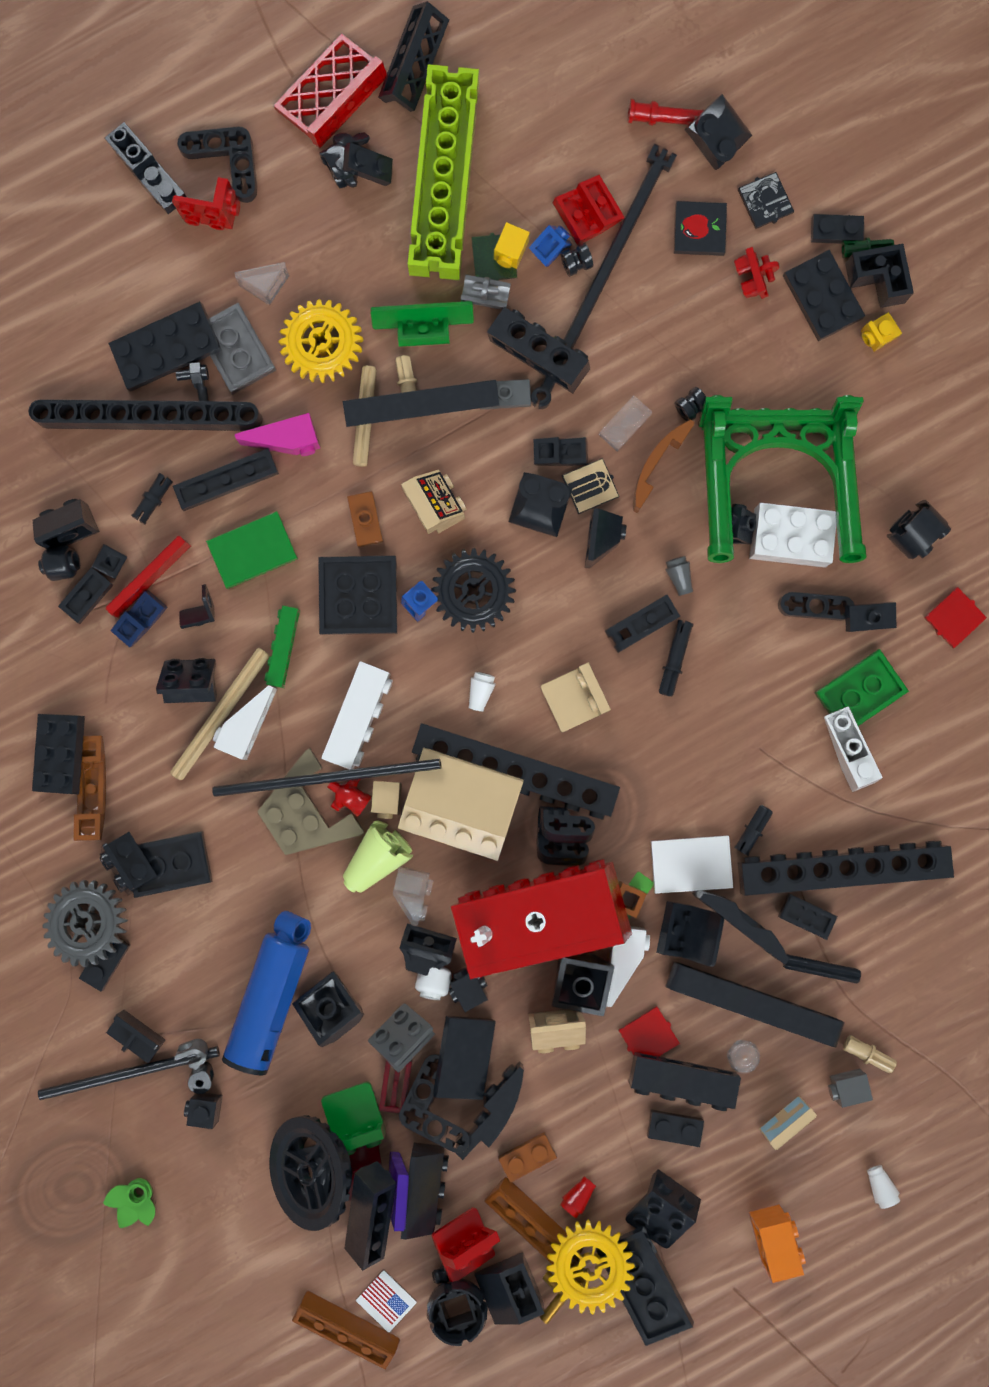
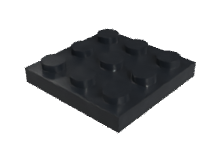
(357, 595)

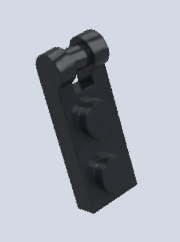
(643, 623)

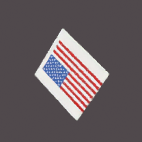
(386, 1301)

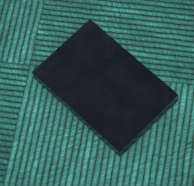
(177, 863)
(464, 1058)

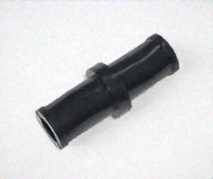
(152, 498)

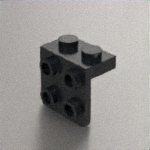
(690, 933)
(665, 1210)

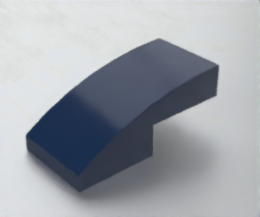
(139, 619)

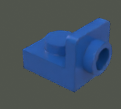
(550, 244)
(418, 600)

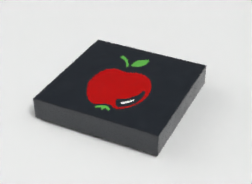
(700, 228)

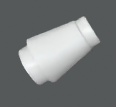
(480, 690)
(882, 1187)

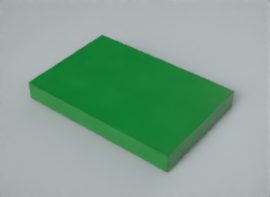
(252, 550)
(863, 688)

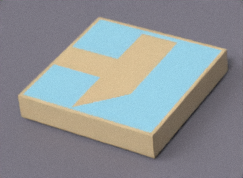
(788, 1122)

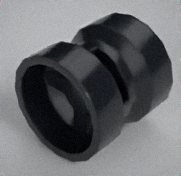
(577, 259)
(691, 404)

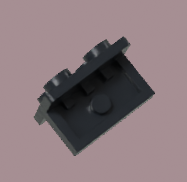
(187, 681)
(126, 863)

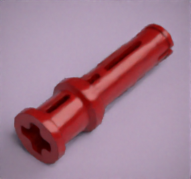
(654, 113)

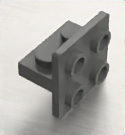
(401, 1037)

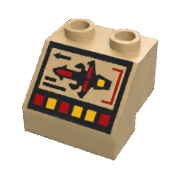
(434, 501)

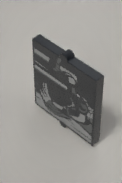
(765, 200)

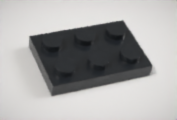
(823, 295)
(58, 753)

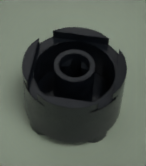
(918, 530)

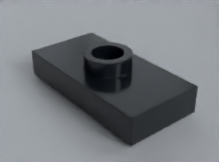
(870, 616)
(807, 916)

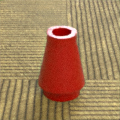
(578, 1197)

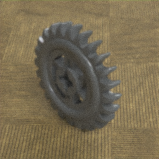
(106, 925)

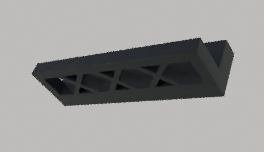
(406, 53)

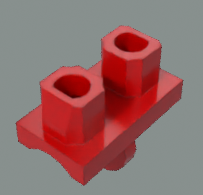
(751, 263)

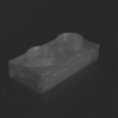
(625, 423)

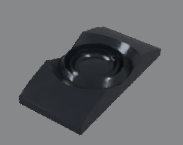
(744, 923)

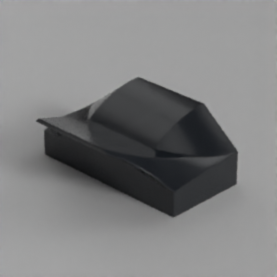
(426, 949)

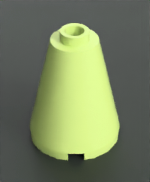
(376, 857)

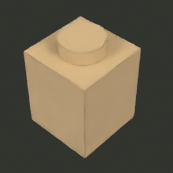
(386, 799)

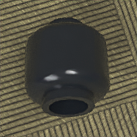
(59, 563)

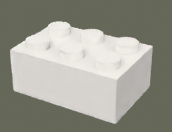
(793, 535)

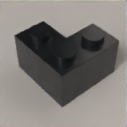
(886, 269)

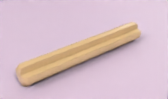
(363, 431)

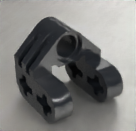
(562, 834)

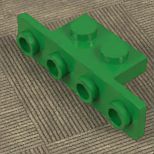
(422, 322)

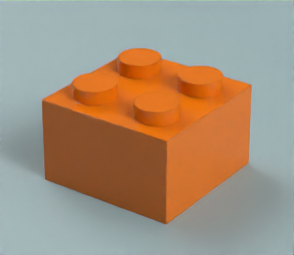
(777, 1243)

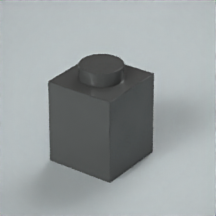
(850, 1088)

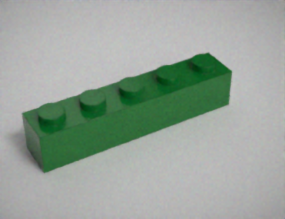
(282, 646)

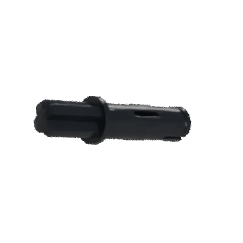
(675, 658)

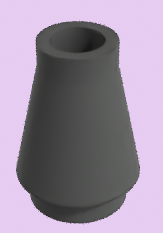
(680, 574)

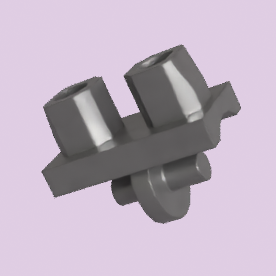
(485, 292)

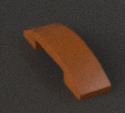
(675, 439)
(92, 793)

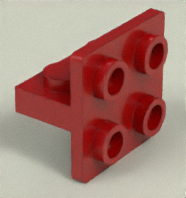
(464, 1244)

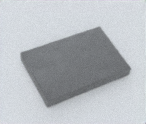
(242, 353)

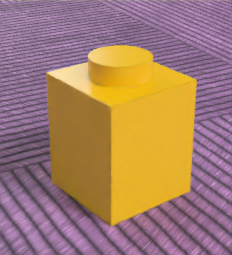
(511, 246)

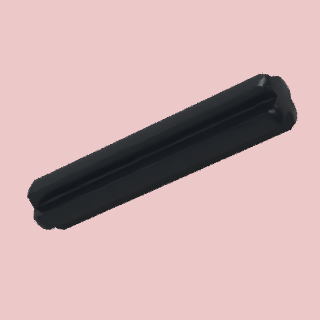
(823, 969)

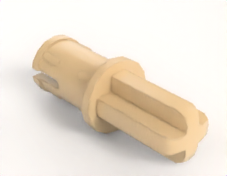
(405, 374)
(869, 1054)

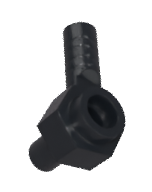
(198, 374)

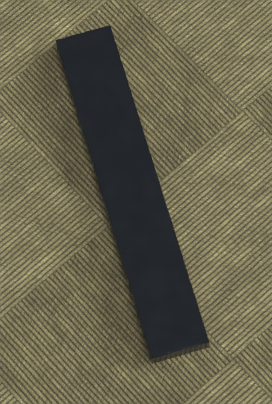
(421, 403)

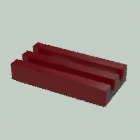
(382, 1107)

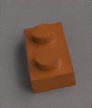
(527, 1157)

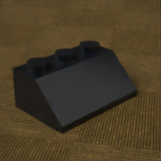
(424, 1189)

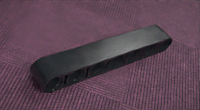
(754, 1004)

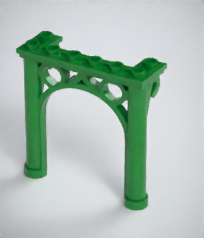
(837, 427)

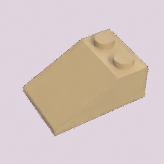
(557, 1029)

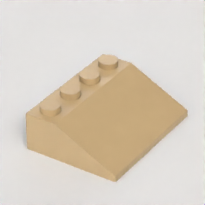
(461, 805)

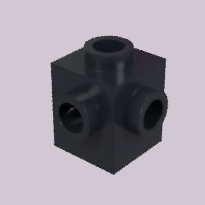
(742, 524)

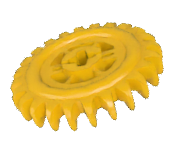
(309, 361)
(565, 1275)

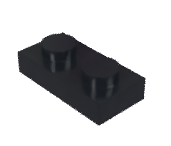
(367, 164)
(836, 228)
(85, 595)
(100, 974)
(675, 1128)

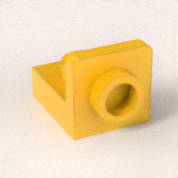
(880, 332)

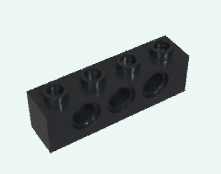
(567, 375)

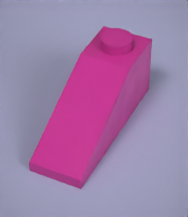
(287, 436)

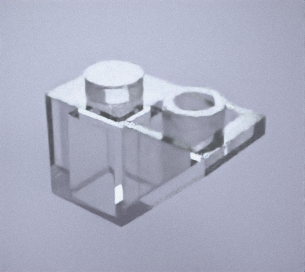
(410, 893)

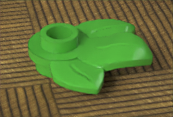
(130, 1204)

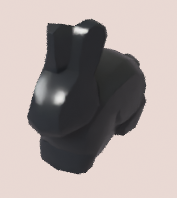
(334, 158)

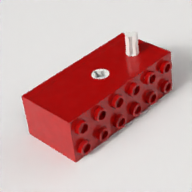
(541, 919)

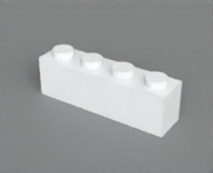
(356, 716)

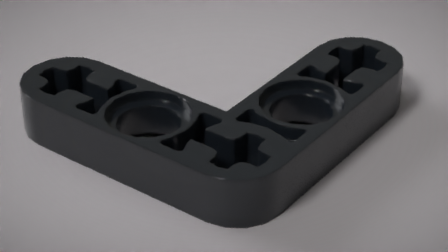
(234, 151)
(423, 1106)

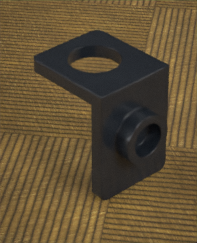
(198, 615)

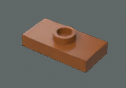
(365, 519)

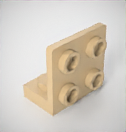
(575, 697)

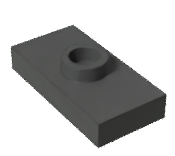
(513, 394)

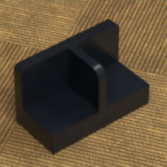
(135, 1036)

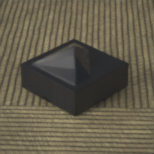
(109, 561)

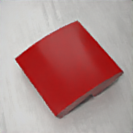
(588, 209)

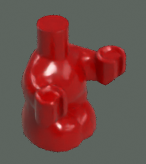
(349, 796)

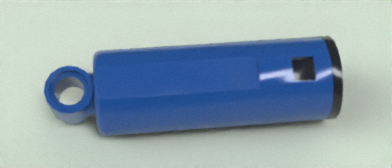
(268, 996)

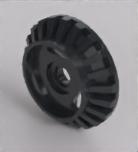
(306, 1200)

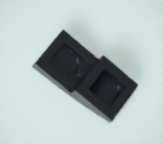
(560, 451)

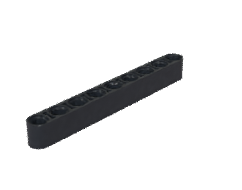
(134, 409)

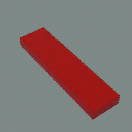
(148, 576)

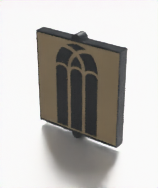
(591, 486)

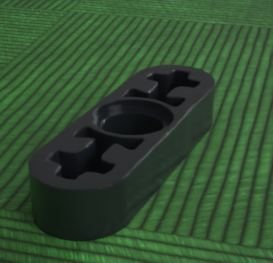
(798, 598)

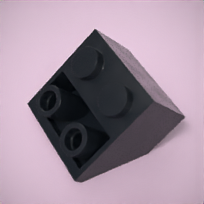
(510, 1291)

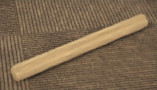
(219, 714)

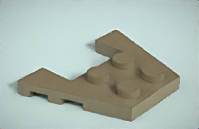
(295, 818)

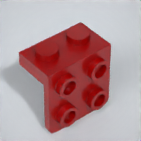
(216, 214)

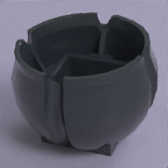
(460, 1327)

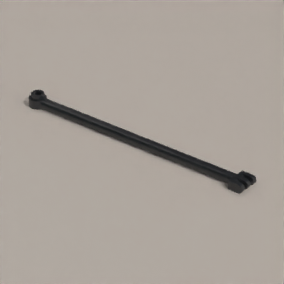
(658, 164)

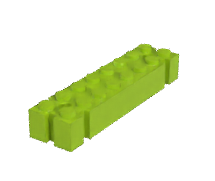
(443, 172)

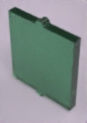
(484, 260)

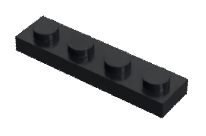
(225, 479)

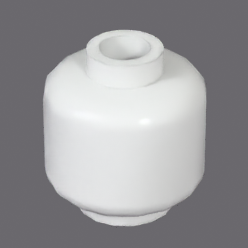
(435, 984)

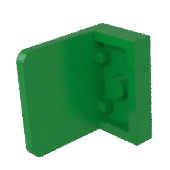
(355, 1116)

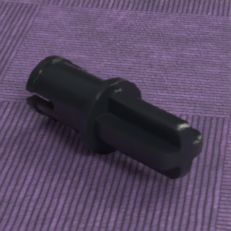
(754, 830)

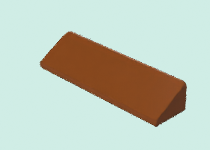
(526, 1218)
(346, 1330)

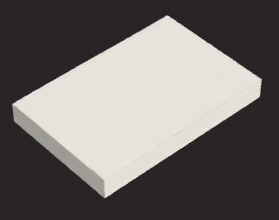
(691, 864)

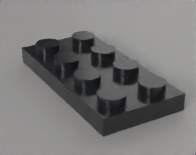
(165, 346)
(652, 1297)

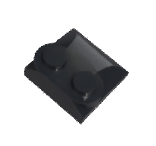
(718, 132)
(540, 504)
(328, 1010)

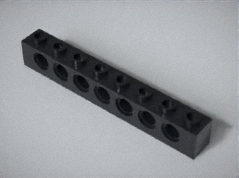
(605, 793)
(938, 866)

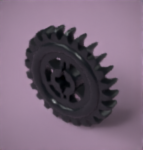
(491, 572)

